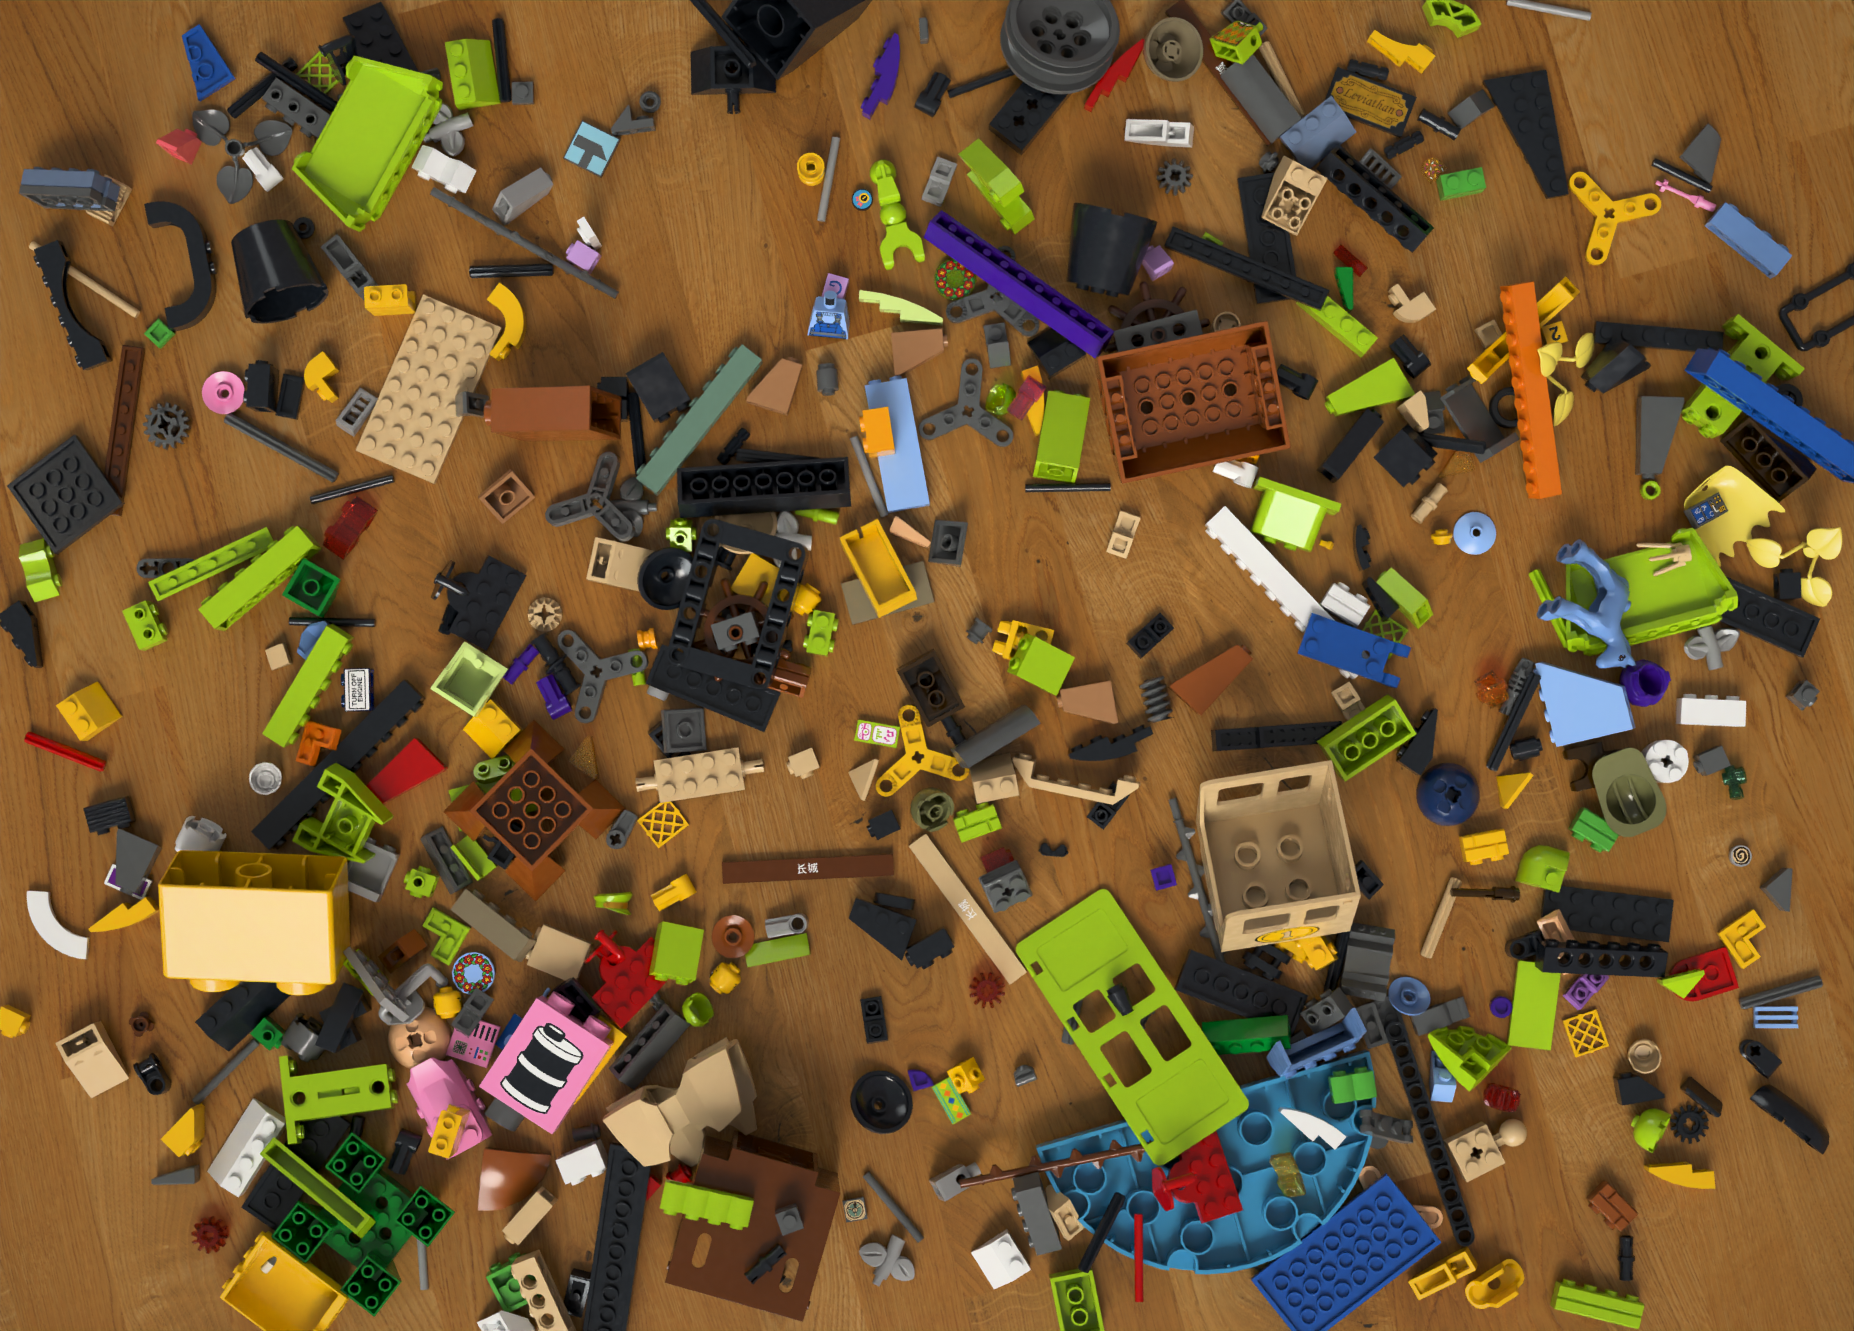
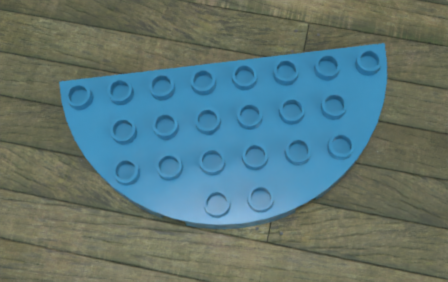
(1269, 1220)

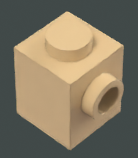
(803, 763)

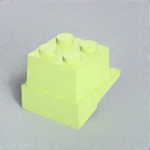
(469, 679)

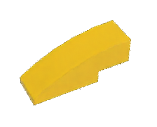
(1036, 412)
(126, 915)
(1682, 1174)
(1443, 1273)

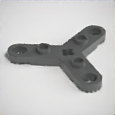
(981, 304)
(980, 420)
(593, 686)

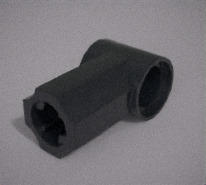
(930, 99)
(1413, 360)
(1300, 383)
(406, 1145)

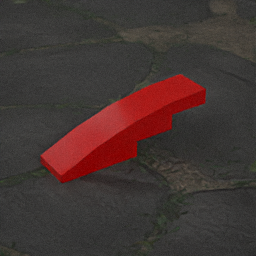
(1119, 70)

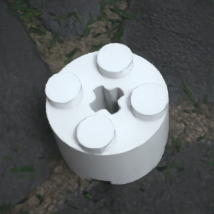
(1675, 756)
(200, 835)

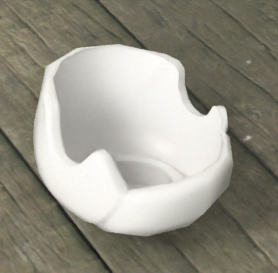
(265, 778)

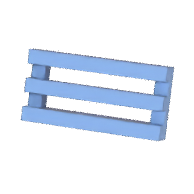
(1793, 1017)

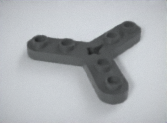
(599, 489)

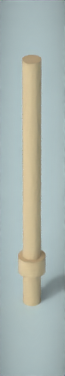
(97, 288)

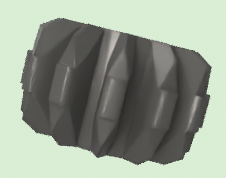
(1176, 169)

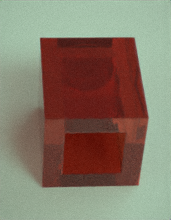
(996, 859)

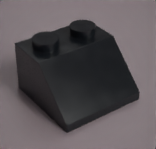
(1055, 352)

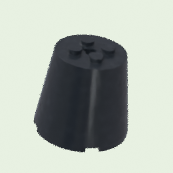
(1106, 249)
(275, 272)

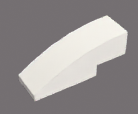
(1159, 132)
(1313, 1126)

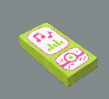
(877, 733)

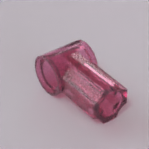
(1028, 394)

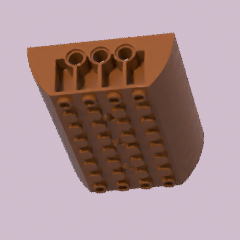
(1211, 427)

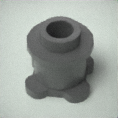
(978, 631)

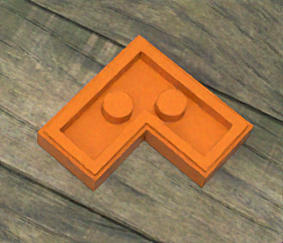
(313, 738)

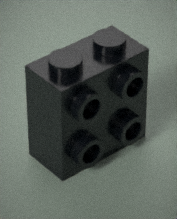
(261, 387)
(1406, 456)
(928, 948)

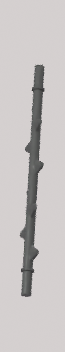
(515, 237)
(1196, 872)

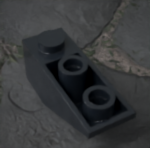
(24, 629)
(1419, 750)

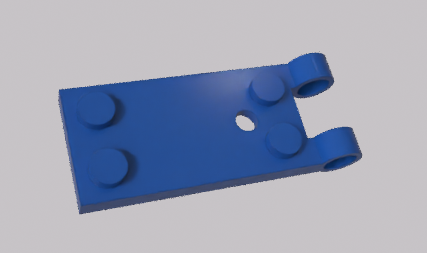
(1343, 648)

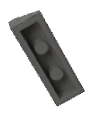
(445, 860)

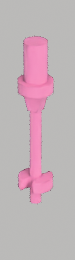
(1698, 201)

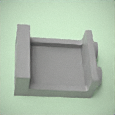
(373, 876)

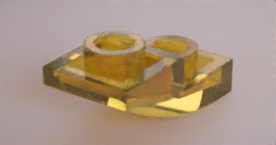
(1288, 1174)

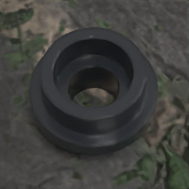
(310, 227)

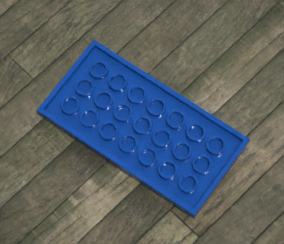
(1346, 1258)

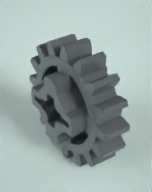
(163, 417)

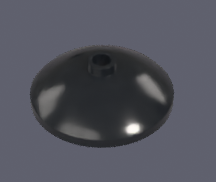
(667, 591)
(891, 1096)

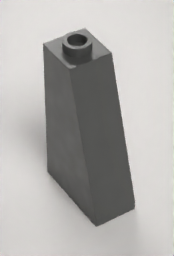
(1654, 432)

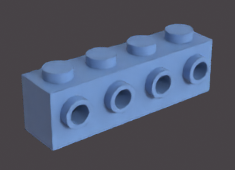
(1748, 240)

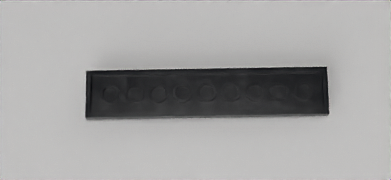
(617, 1242)

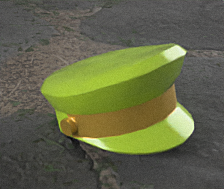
(614, 901)

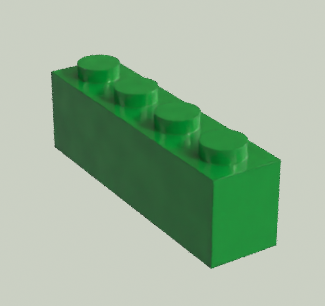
(1248, 1034)

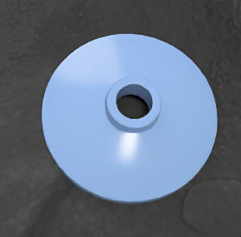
(1464, 535)

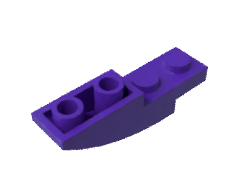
(887, 69)

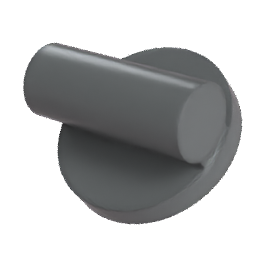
(1024, 1075)

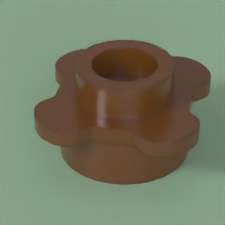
(135, 1024)

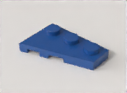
(206, 63)

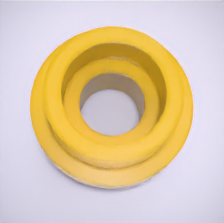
(1441, 537)

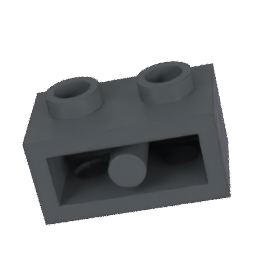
(1326, 1010)

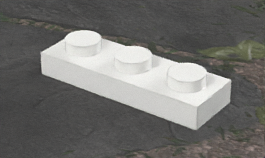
(587, 234)

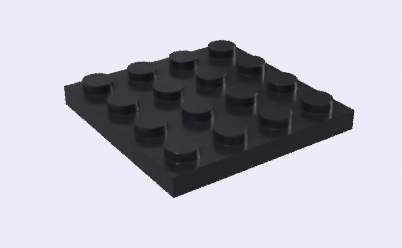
(66, 494)

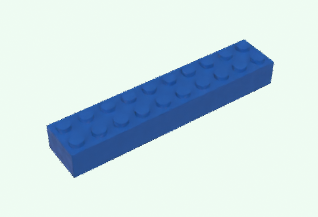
(1774, 411)

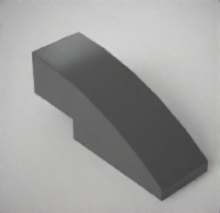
(348, 265)

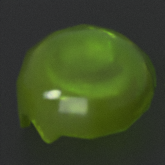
(1000, 399)

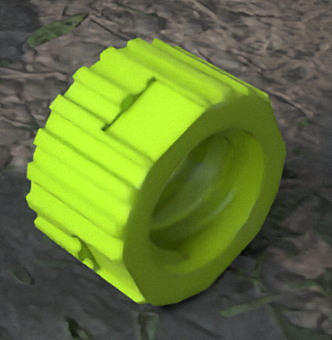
(1644, 494)

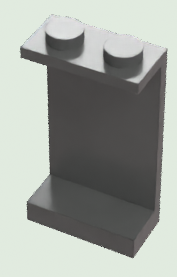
(1474, 418)

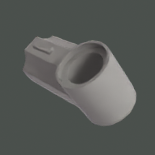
(784, 925)

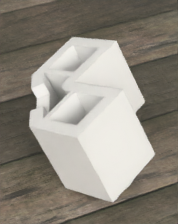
(445, 170)

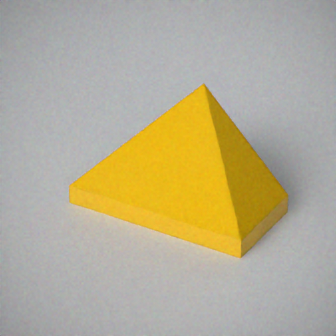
(1510, 787)

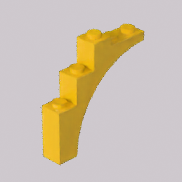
(1498, 351)

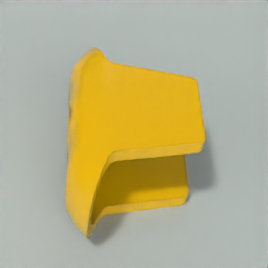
(1510, 1277)

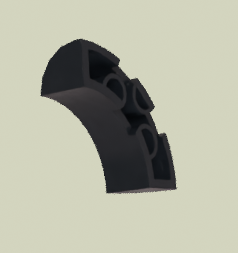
(1795, 1116)

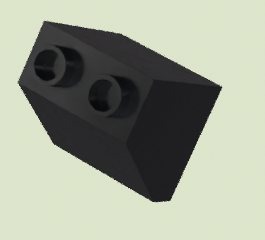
(790, 31)

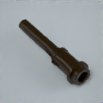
(1495, 893)

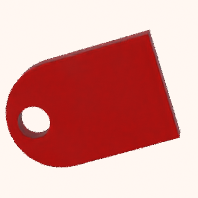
(1718, 972)

